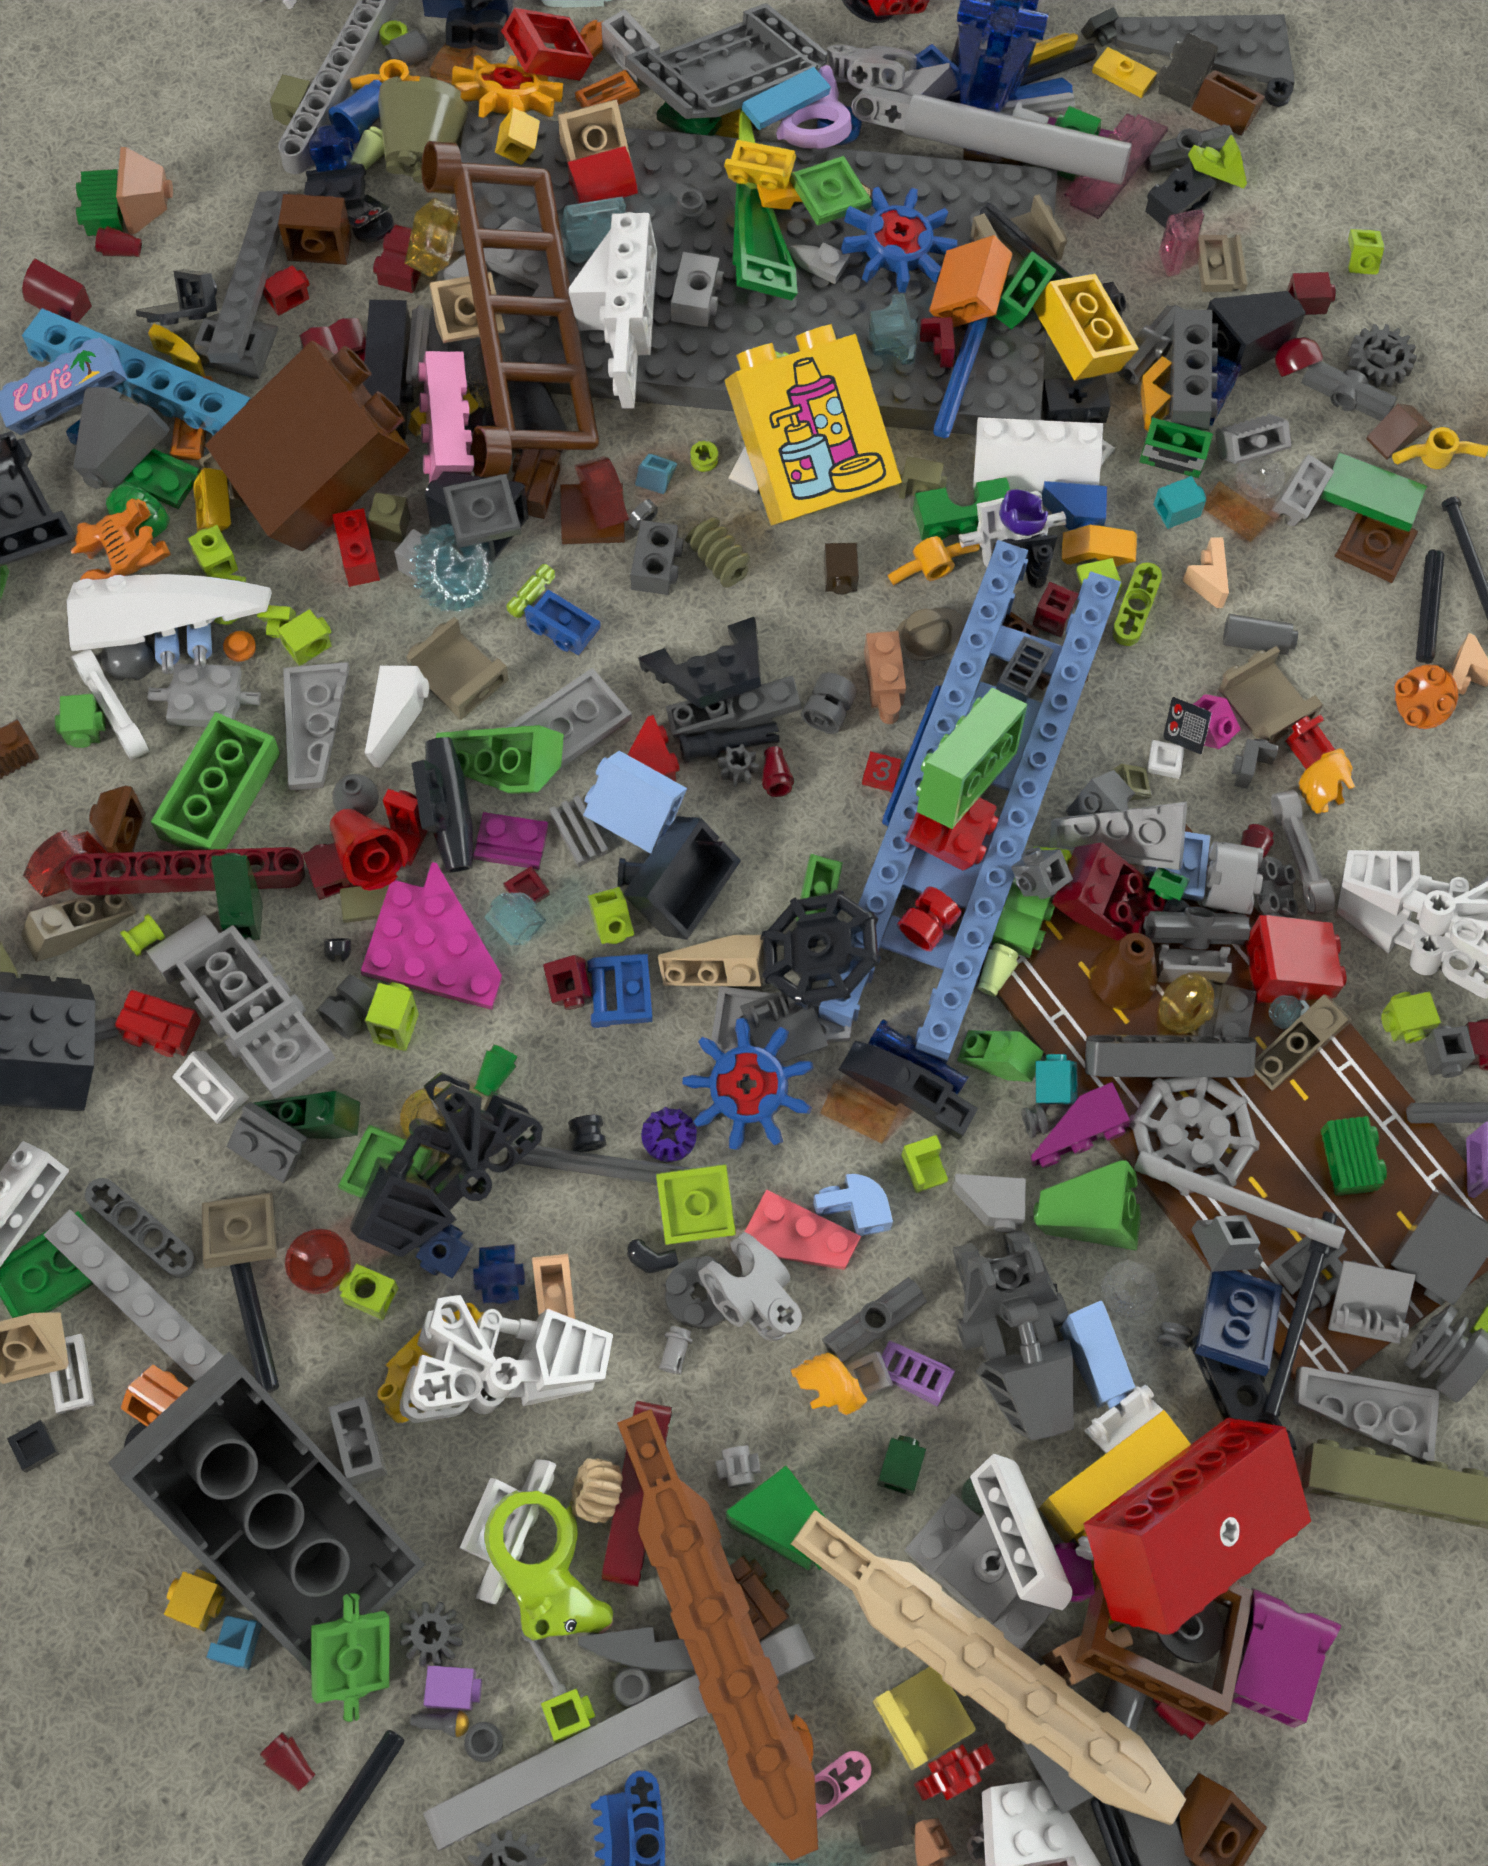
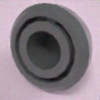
(355, 793)

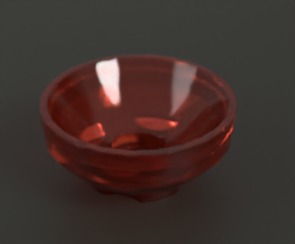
(309, 1249)

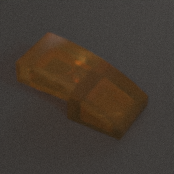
(448, 58)

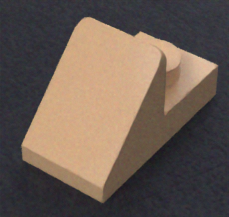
(1211, 576)
(1470, 665)
(553, 1284)

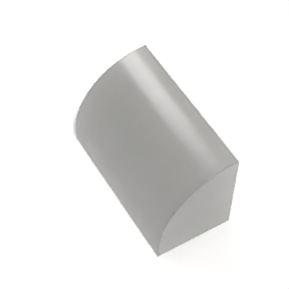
(179, 945)

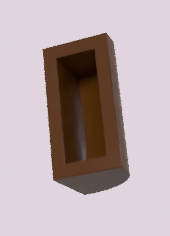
(1227, 102)

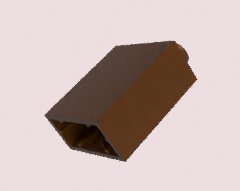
(309, 444)

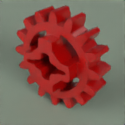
(954, 1772)

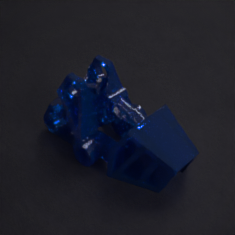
(994, 74)

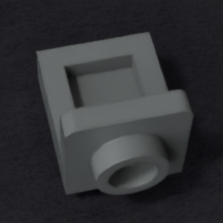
(1245, 763)

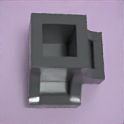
(1102, 794)
(1228, 1243)

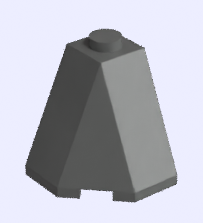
(113, 437)

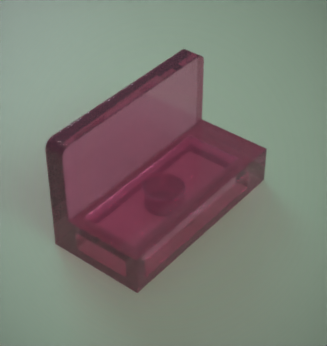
(1178, 238)

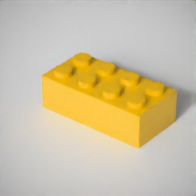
(1113, 1476)

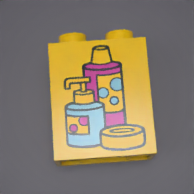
(811, 424)

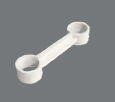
(125, 729)

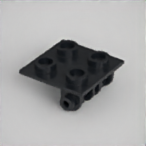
(1039, 556)

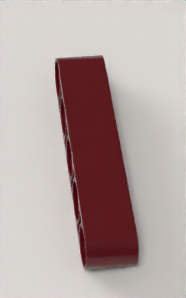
(625, 1548)

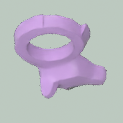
(824, 108)

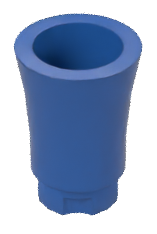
(357, 111)

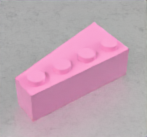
(445, 414)

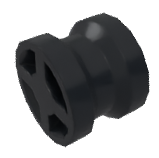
(587, 1133)

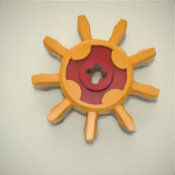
(506, 87)

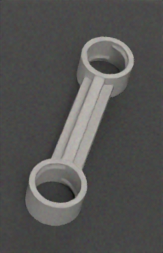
(1316, 889)

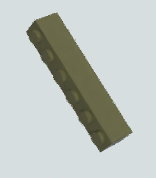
(1396, 1483)

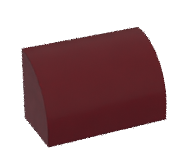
(55, 292)

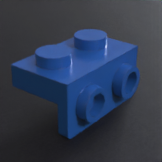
(562, 622)

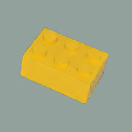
(1085, 326)

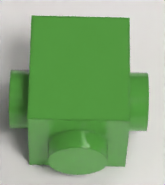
(80, 720)

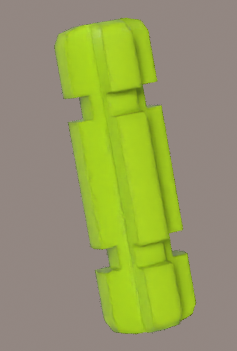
(530, 590)

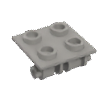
(1372, 1302)

